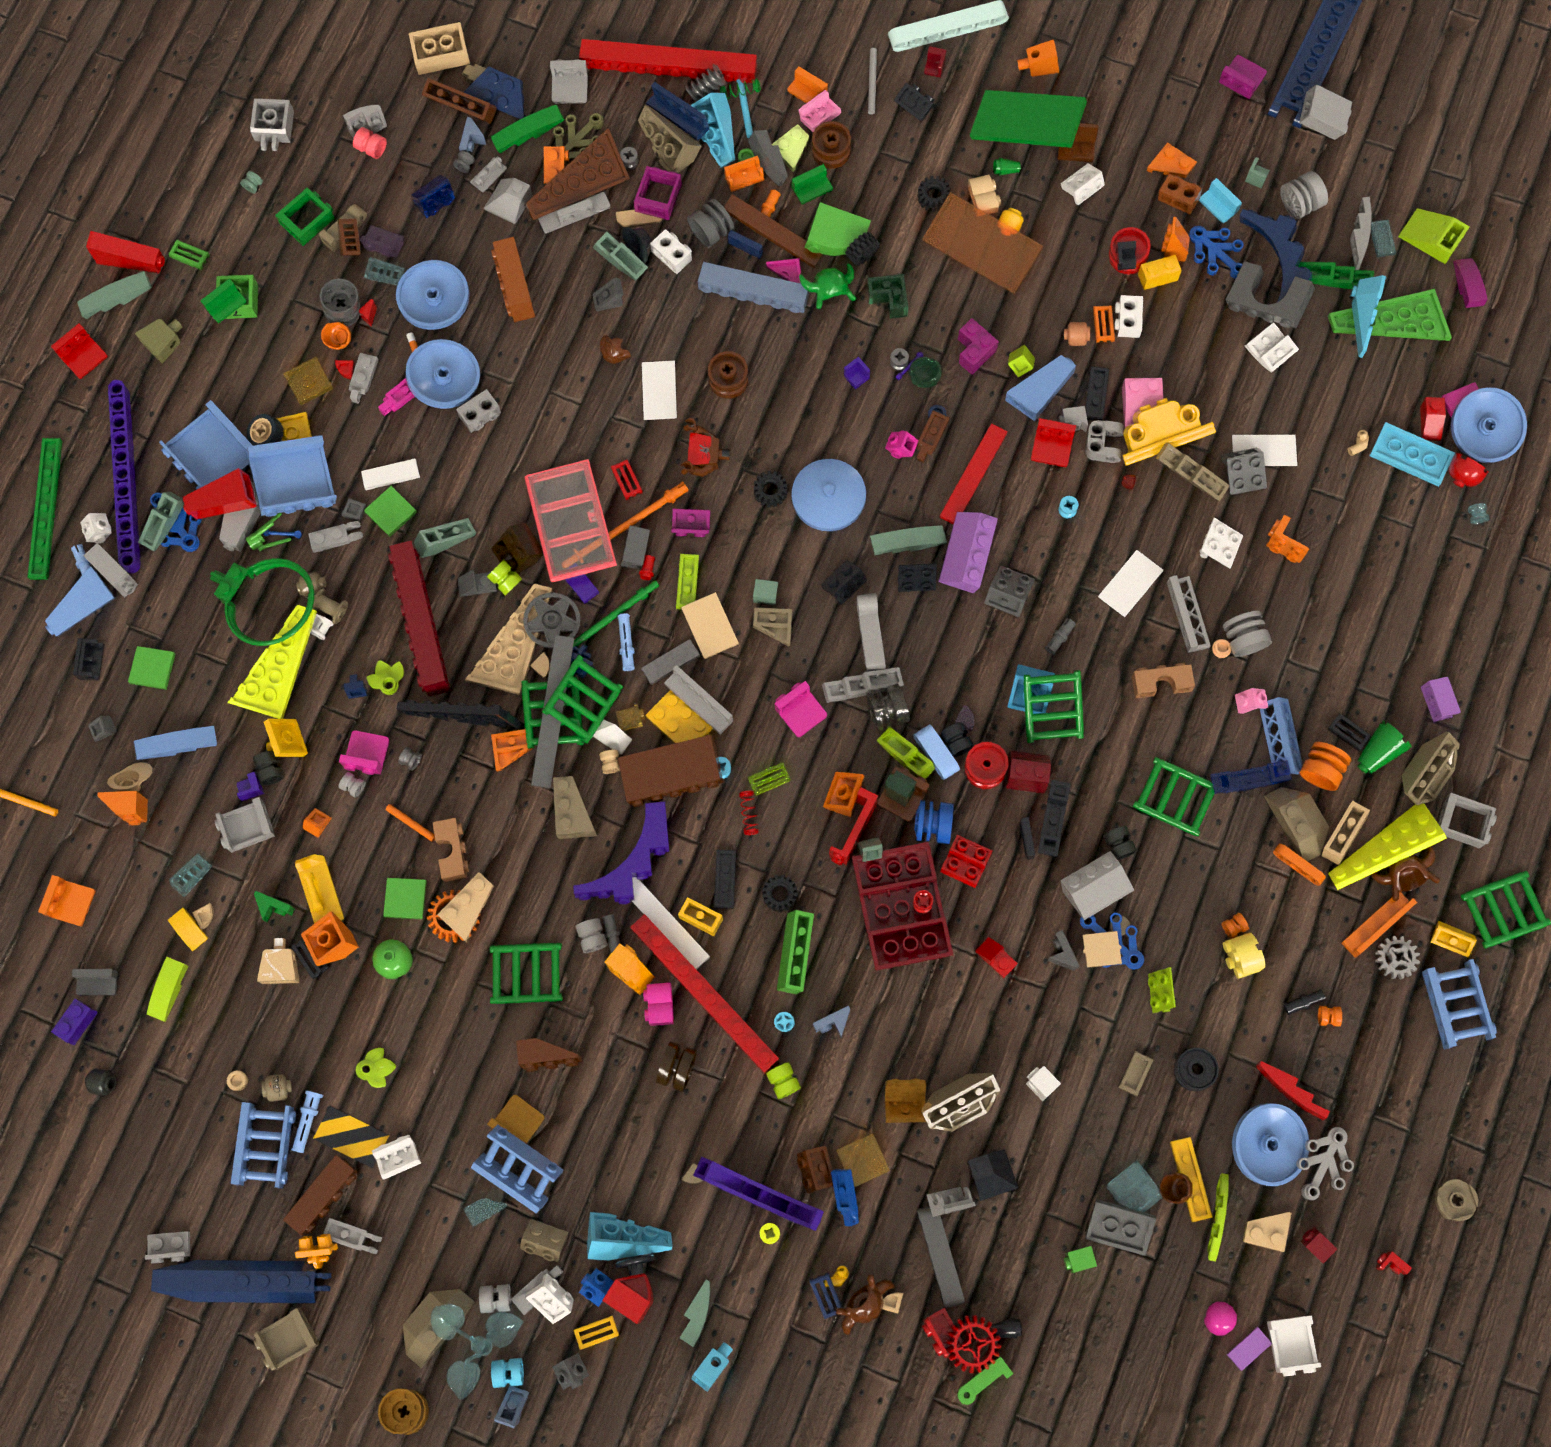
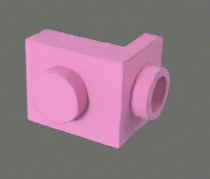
(1251, 700)

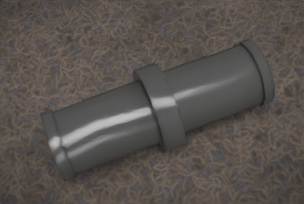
(1060, 636)
(612, 934)

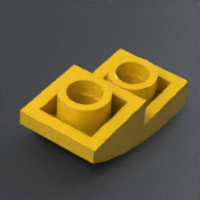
(187, 929)

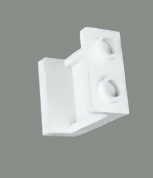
(1293, 1345)

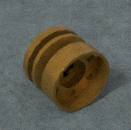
(391, 1410)

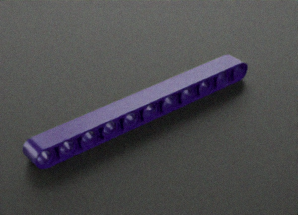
(127, 483)

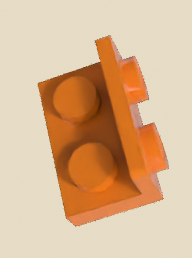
(554, 161)

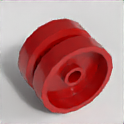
(1142, 247)
(987, 754)

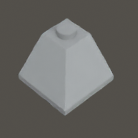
(509, 199)

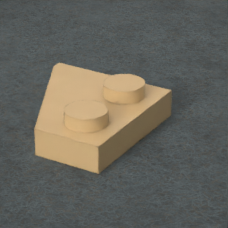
(1268, 1231)

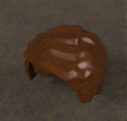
(612, 350)

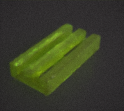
(771, 778)

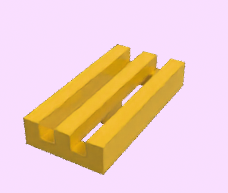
(612, 1327)

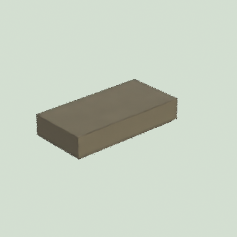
(1135, 1073)

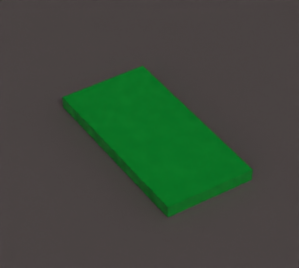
(1028, 118)

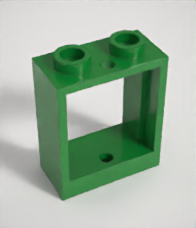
(313, 228)

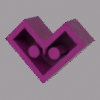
(979, 345)

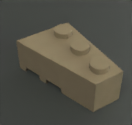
(570, 811)

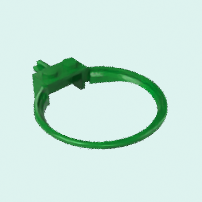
(232, 580)

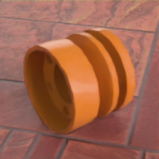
(1325, 766)

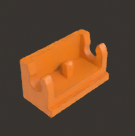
(744, 173)

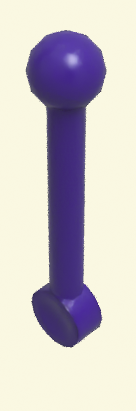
(899, 375)

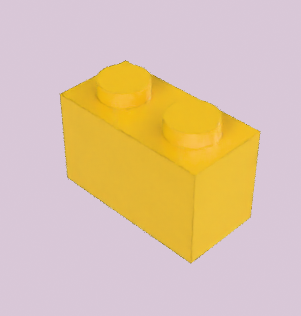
(1159, 272)
(700, 916)

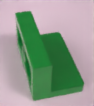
(811, 184)
(223, 301)

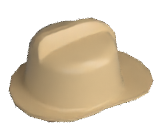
(130, 777)

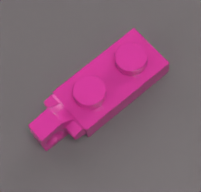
(396, 398)

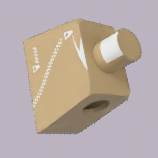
(278, 965)

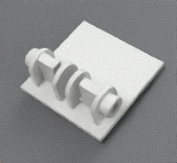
(1221, 543)

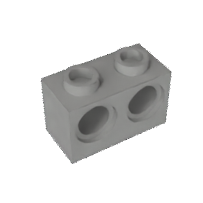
(476, 407)

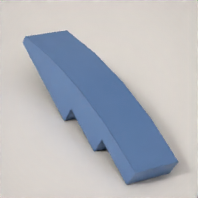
(175, 742)

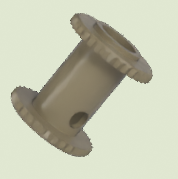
(330, 606)

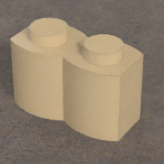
(983, 194)

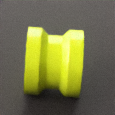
(770, 1236)

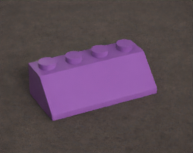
(968, 550)

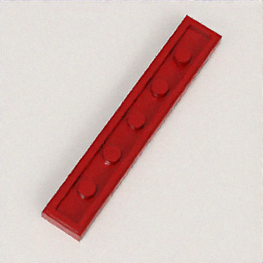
(974, 473)

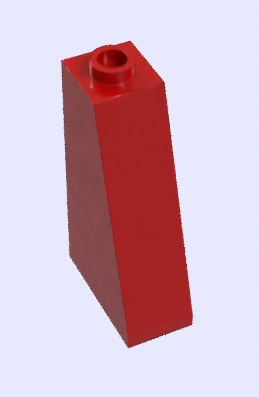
(124, 253)
(224, 495)

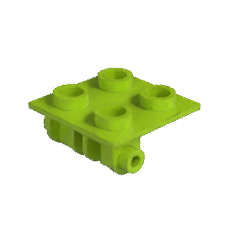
(1161, 990)

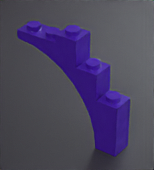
(638, 864)
(758, 1194)

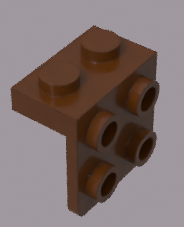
(908, 812)

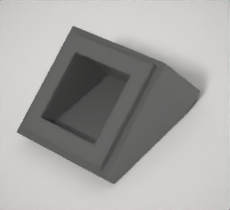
(102, 728)

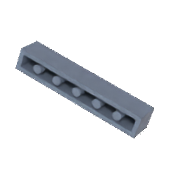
(752, 287)

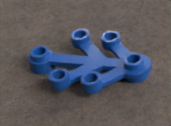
(1215, 249)
(178, 527)
(1127, 954)

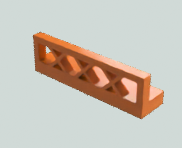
(1377, 924)

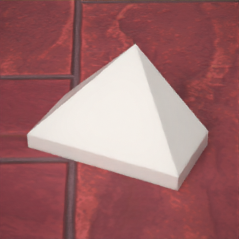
(612, 737)

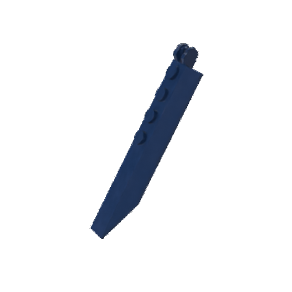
(240, 1281)

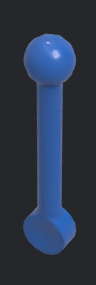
(297, 534)

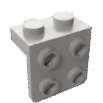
(569, 81)

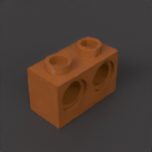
(1177, 198)

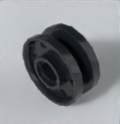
(1201, 1058)

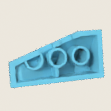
(720, 134)
(1365, 299)

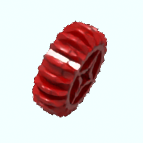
(976, 1352)

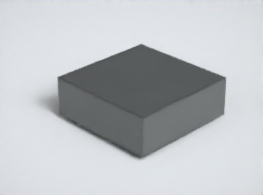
(354, 510)

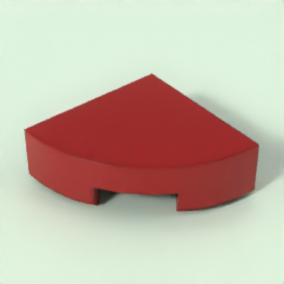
(345, 368)

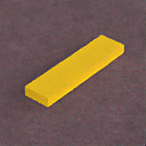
(1188, 1165)

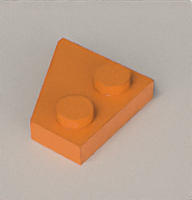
(1172, 162)

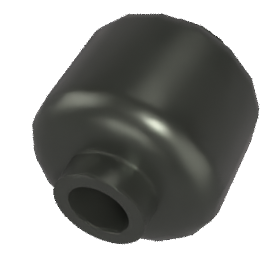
(100, 1081)

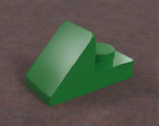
(268, 904)

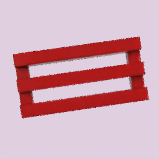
(632, 492)

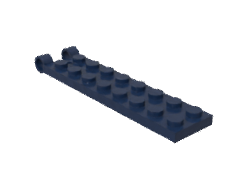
(1315, 55)

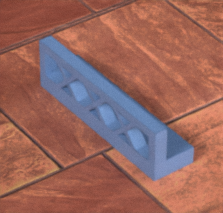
(1285, 731)

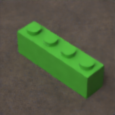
(795, 952)

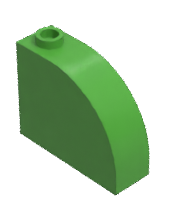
(834, 230)

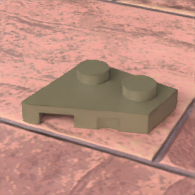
(774, 623)

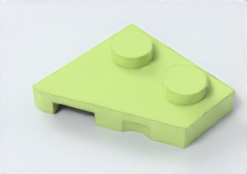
(792, 146)

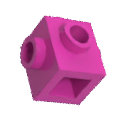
(901, 444)

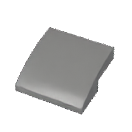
(368, 117)

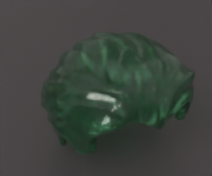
(925, 372)

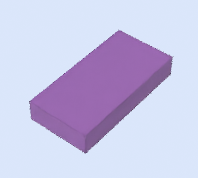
(1249, 1349)

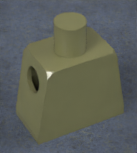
(160, 338)

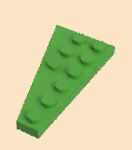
(1405, 317)

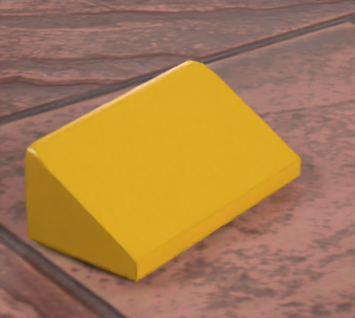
(1453, 939)

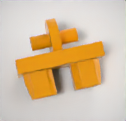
(324, 1247)

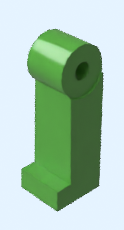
(968, 1391)

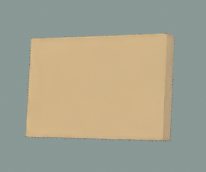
(709, 625)

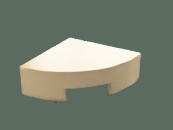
(541, 665)
(204, 916)
(892, 1302)

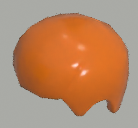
(336, 335)

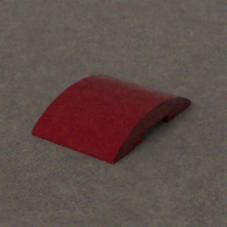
(886, 898)

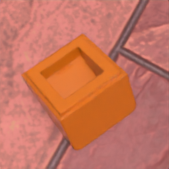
(316, 822)

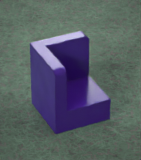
(856, 372)
(250, 787)

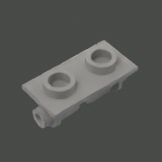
(489, 174)

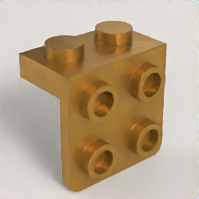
(904, 1100)
(518, 1119)

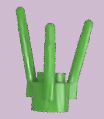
(256, 539)

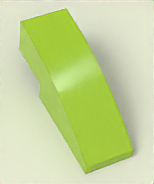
(906, 753)
(166, 988)

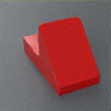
(996, 957)

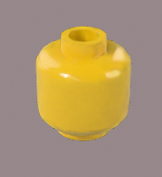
(1012, 218)

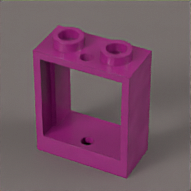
(653, 207)

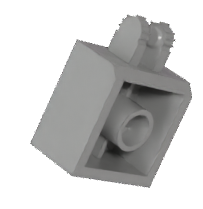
(271, 122)

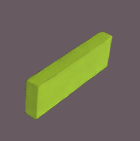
(687, 579)

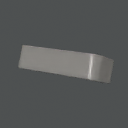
(870, 632)

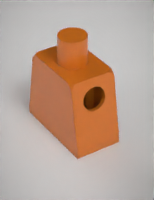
(1040, 59)

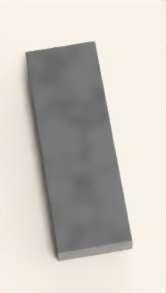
(664, 665)

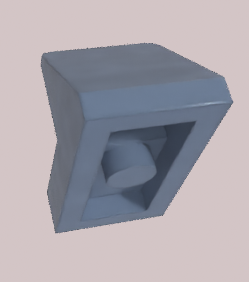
(470, 136)
(837, 1018)
(511, 1407)

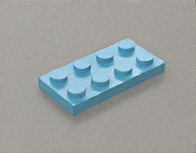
(1412, 454)

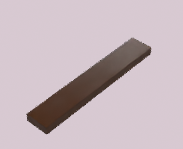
(771, 230)

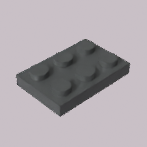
(1120, 1227)

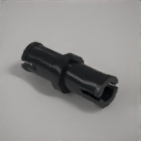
(1304, 1002)

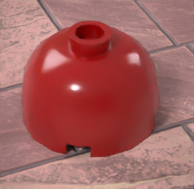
(1466, 471)

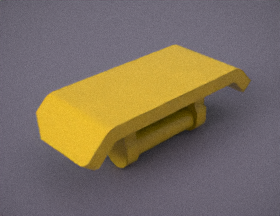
(318, 887)

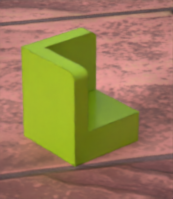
(1021, 361)

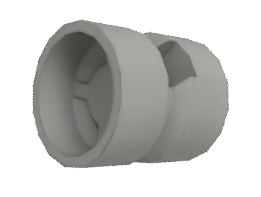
(591, 935)
(488, 1300)

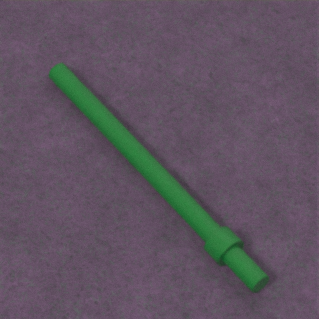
(641, 594)

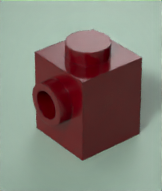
(1318, 1244)

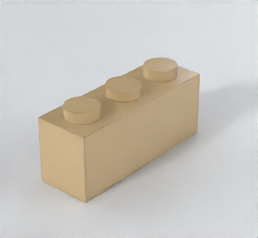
(1345, 833)

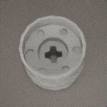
(1304, 195)
(1247, 633)

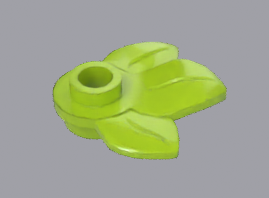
(385, 675)
(378, 1067)

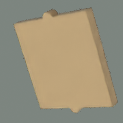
(1102, 949)

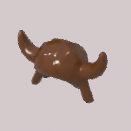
(1408, 873)
(864, 1304)

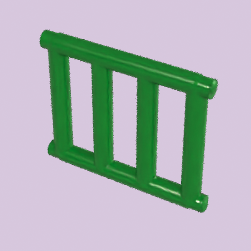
(559, 694)
(1077, 713)
(530, 723)
(1158, 812)
(1505, 885)
(536, 996)

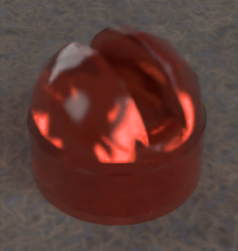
(1129, 481)

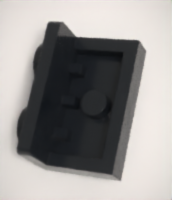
(844, 581)

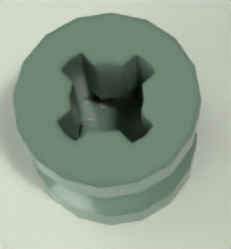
(251, 182)

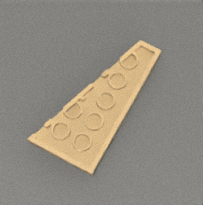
(511, 650)

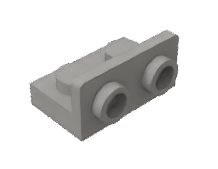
(168, 1245)

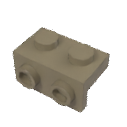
(543, 1240)

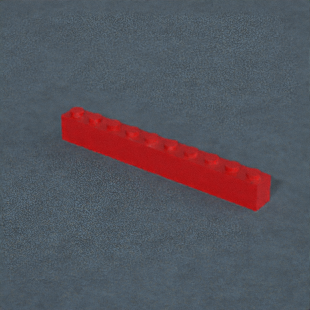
(666, 60)
(705, 994)

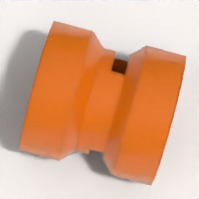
(1235, 925)
(1329, 1016)

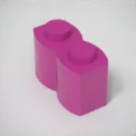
(659, 1004)

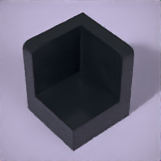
(1126, 255)

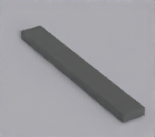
(549, 725)

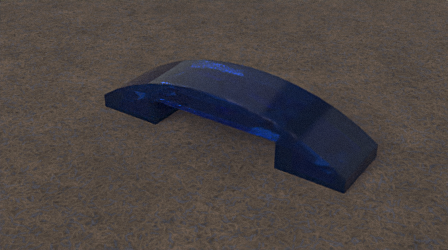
(1251, 778)

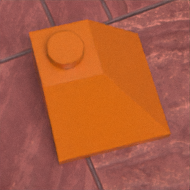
(329, 940)

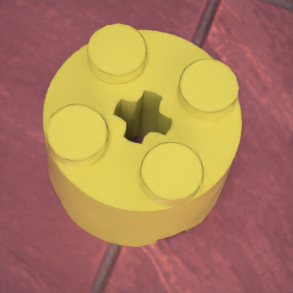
(1244, 955)

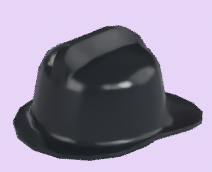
(637, 241)

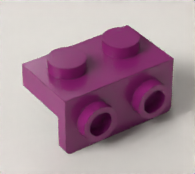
(690, 521)

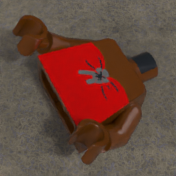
(703, 451)

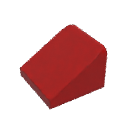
(368, 312)

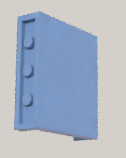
(208, 448)
(291, 476)

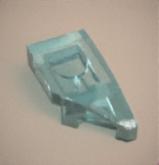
(482, 1210)

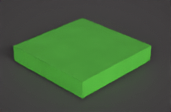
(390, 511)
(151, 667)
(405, 898)

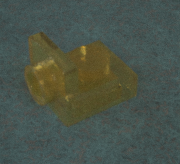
(630, 717)

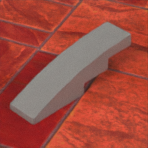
(1361, 233)
(859, 685)

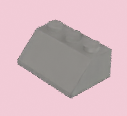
(1096, 885)

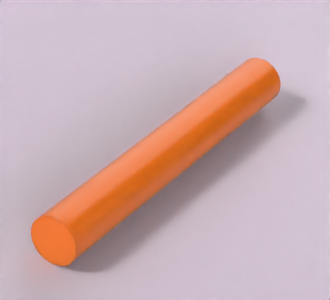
(410, 822)

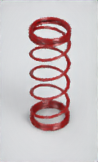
(747, 794)

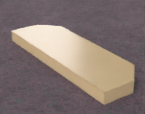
(632, 218)

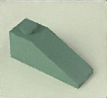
(442, 537)

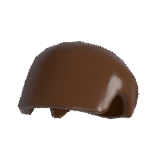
(1176, 1188)

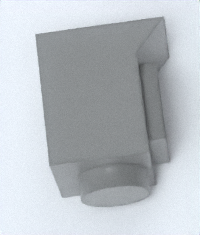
(1075, 416)

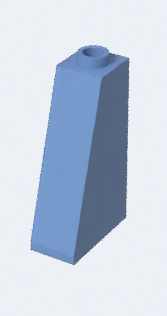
(1040, 388)
(81, 601)

